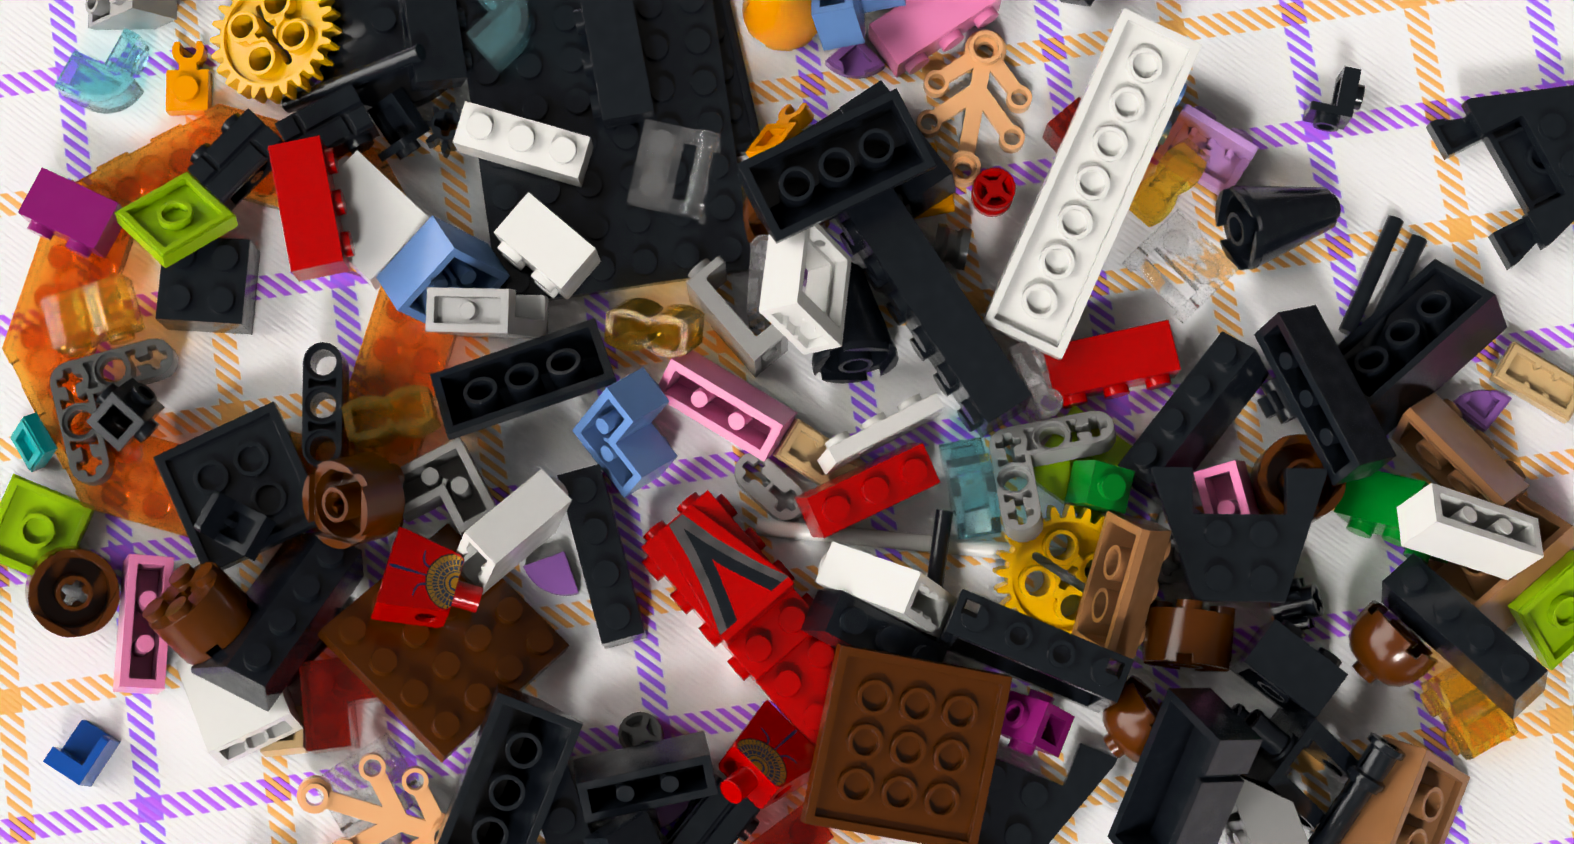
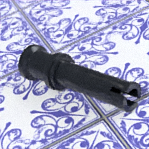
(1362, 782)

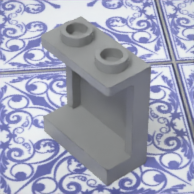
(486, 313)
(752, 350)

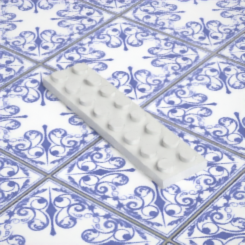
(1091, 184)

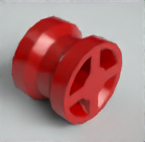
(997, 184)

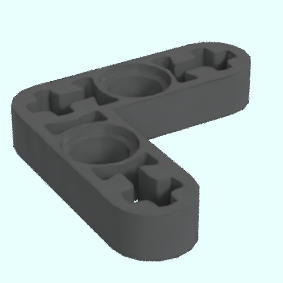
(93, 384)

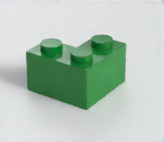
(1372, 506)

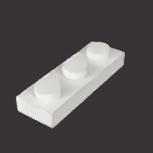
(879, 431)

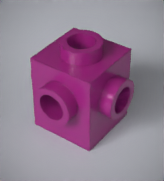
(1027, 719)

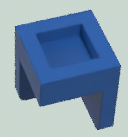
(83, 754)

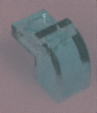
(502, 31)
(110, 85)
(971, 488)

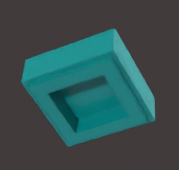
(33, 442)

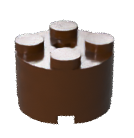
(1268, 475)
(355, 499)
(199, 611)
(76, 616)
(1189, 636)

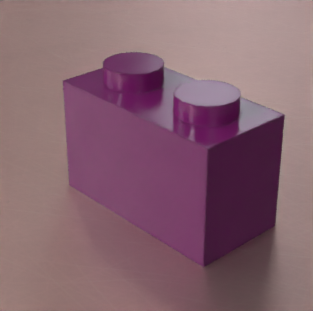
(72, 213)

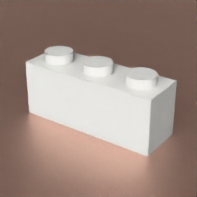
(523, 144)
(1469, 531)

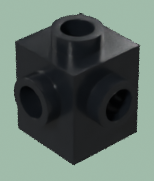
(126, 413)

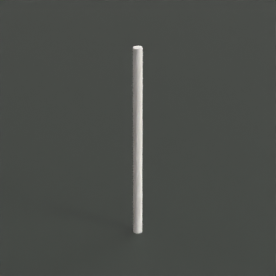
(893, 540)

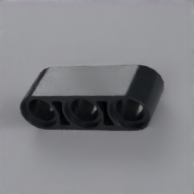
(315, 390)

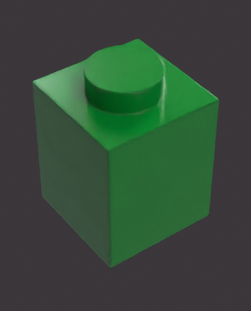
(1099, 486)

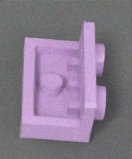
(1228, 148)

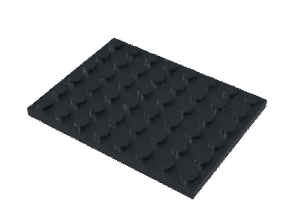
(686, 90)

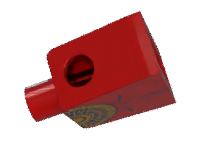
(422, 583)
(766, 760)

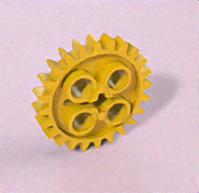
(245, 57)
(1047, 600)

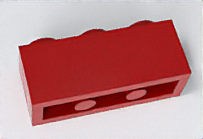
(311, 208)
(1114, 363)
(867, 490)

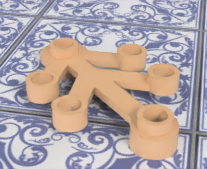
(975, 100)
(389, 817)

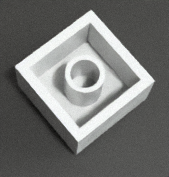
(547, 246)

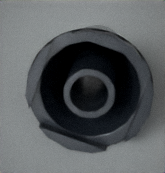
(1272, 220)
(865, 341)

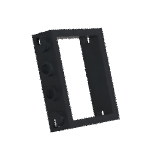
(1035, 653)

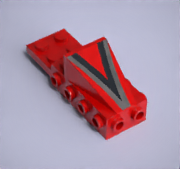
(743, 605)

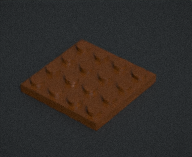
(445, 675)
(905, 747)

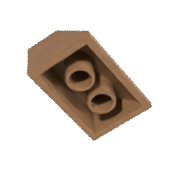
(1457, 454)
(1122, 583)
(1493, 593)
(1414, 805)

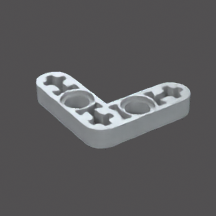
(1031, 453)

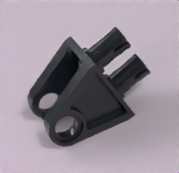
(1282, 742)

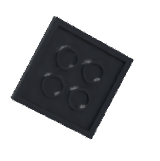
(249, 462)

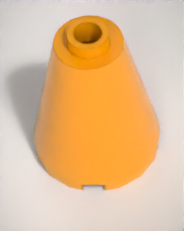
(780, 23)

